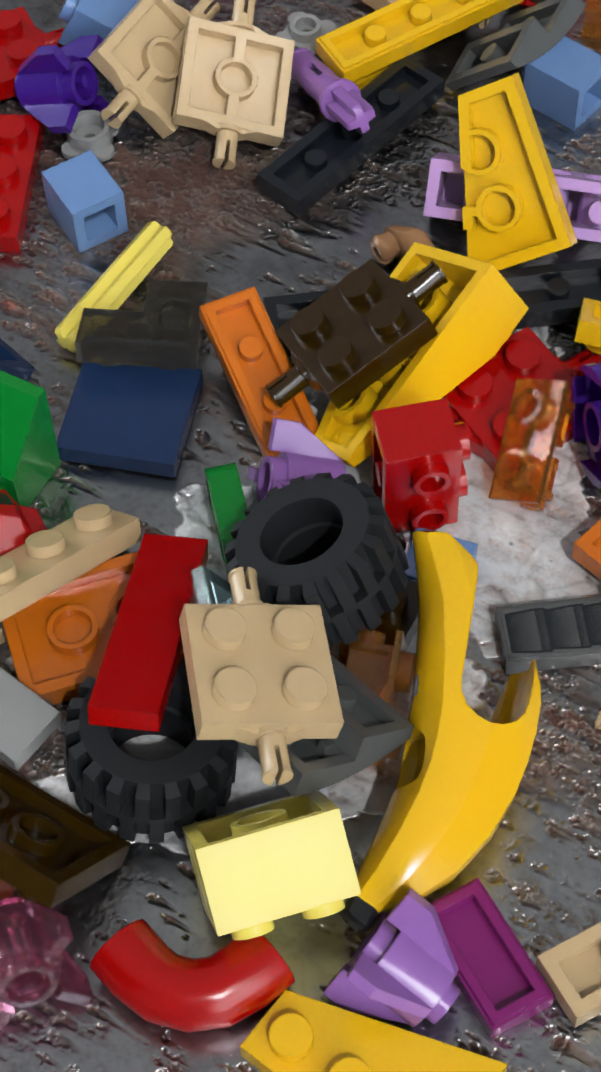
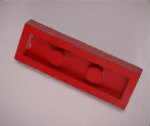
(19, 157)

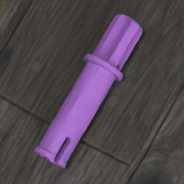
(337, 97)

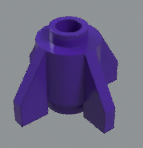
(60, 83)

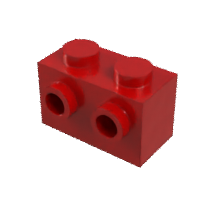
(419, 464)

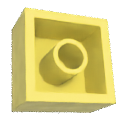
(272, 864)

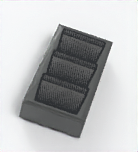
(551, 633)

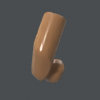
(396, 242)

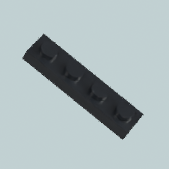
(332, 152)

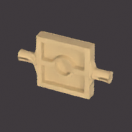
(144, 61)
(233, 82)
(260, 674)

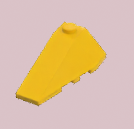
(472, 322)

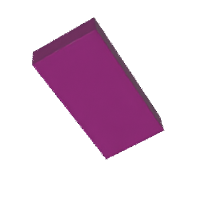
(491, 961)

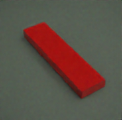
(147, 635)

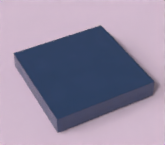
(130, 417)

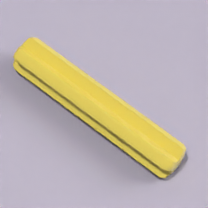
(119, 279)

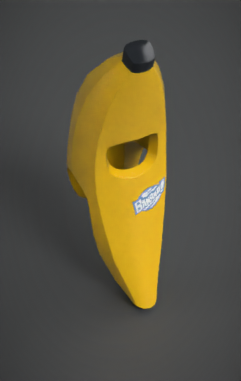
(456, 765)

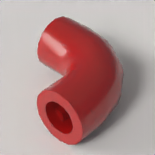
(190, 991)

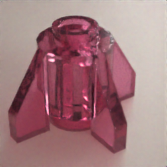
(36, 959)

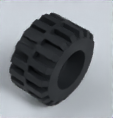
(326, 548)
(145, 793)

